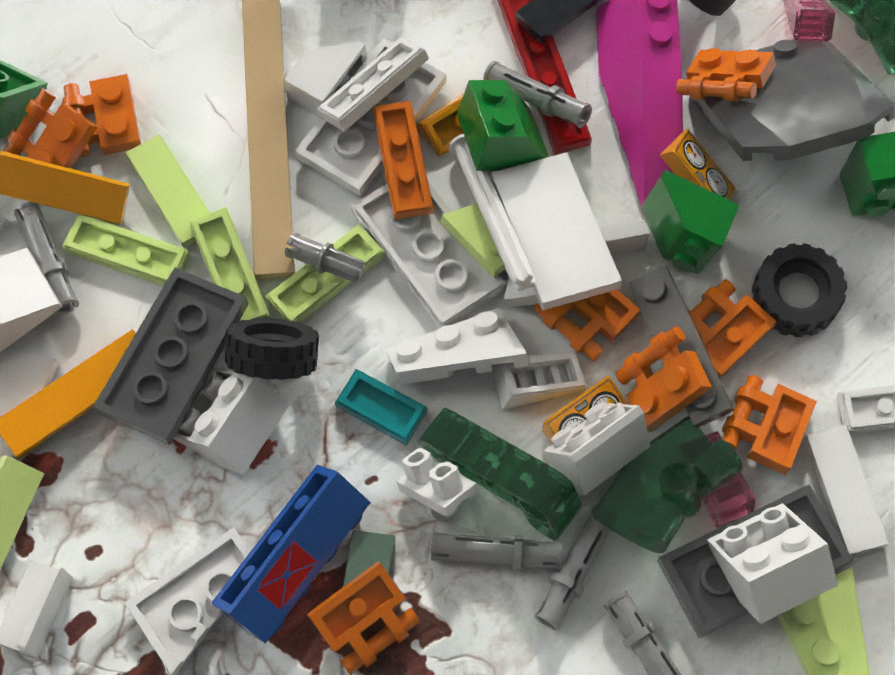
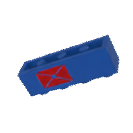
(291, 553)

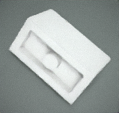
(34, 608)

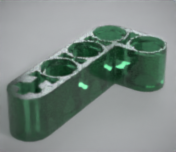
(505, 470)

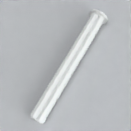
(494, 217)

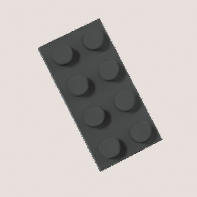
(171, 356)
(701, 582)

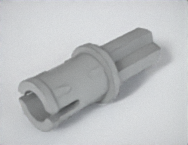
(325, 258)

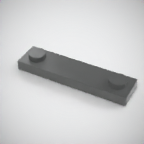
(663, 310)

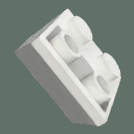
(231, 419)
(599, 445)
(774, 562)

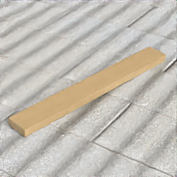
(267, 139)

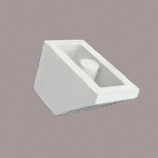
(322, 73)

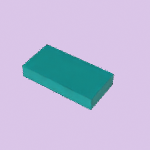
(381, 407)

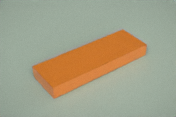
(402, 160)

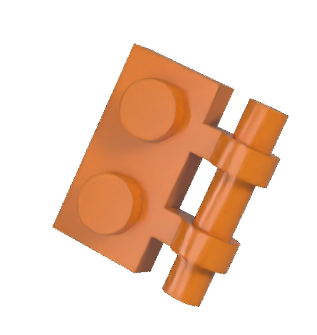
(726, 74)
(114, 113)
(61, 140)
(605, 313)
(736, 331)
(672, 386)
(780, 430)
(357, 607)

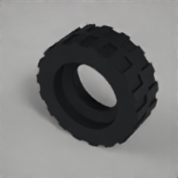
(820, 268)
(271, 348)

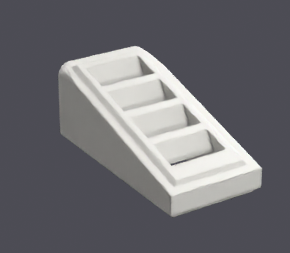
(510, 396)

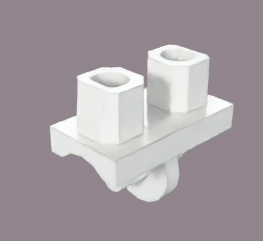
(435, 484)

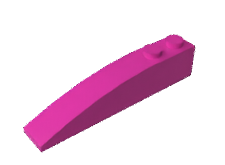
(639, 74)

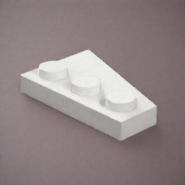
(463, 345)
(178, 606)

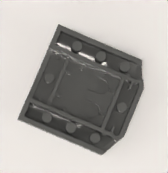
(805, 106)

